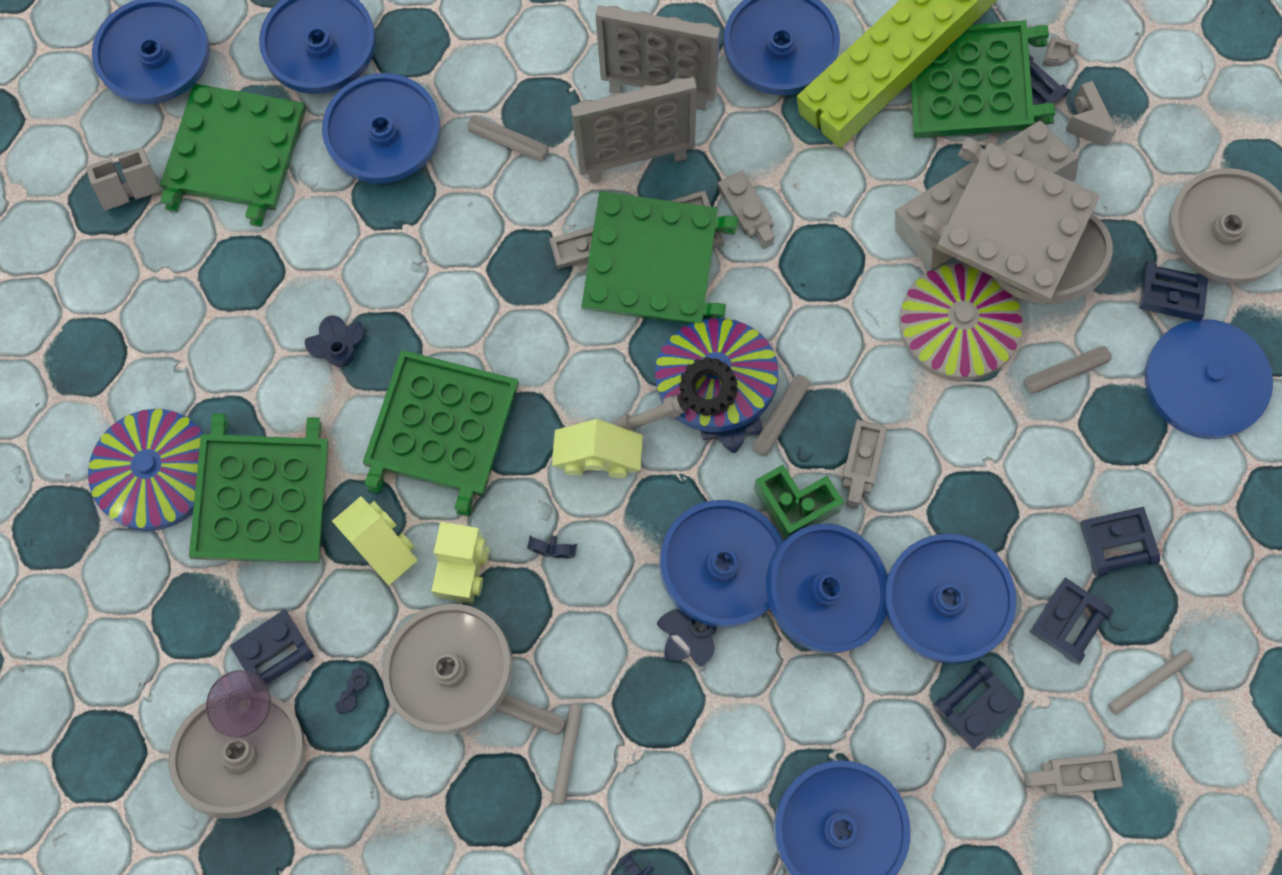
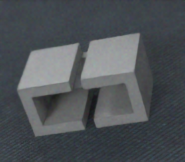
(109, 185)

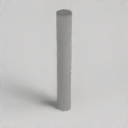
(1150, 682)
(567, 754)

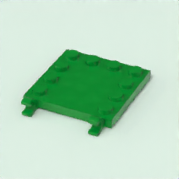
(981, 83)
(232, 149)
(653, 258)
(440, 426)
(259, 496)

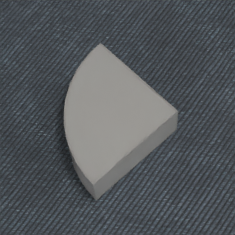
(1059, 52)

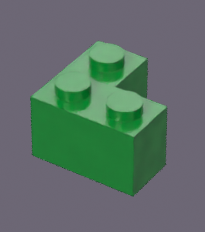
(796, 508)

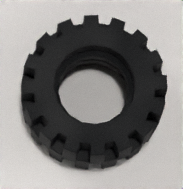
(695, 372)

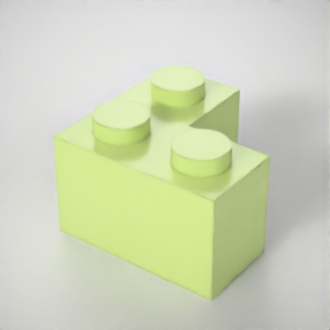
(597, 447)
(372, 535)
(460, 557)

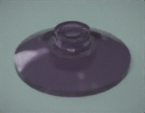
(224, 701)

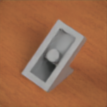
(1093, 118)

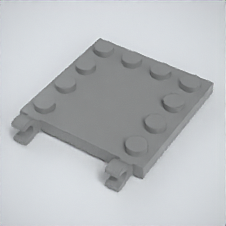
(656, 49)
(635, 126)
(1014, 220)

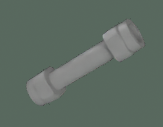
(672, 407)

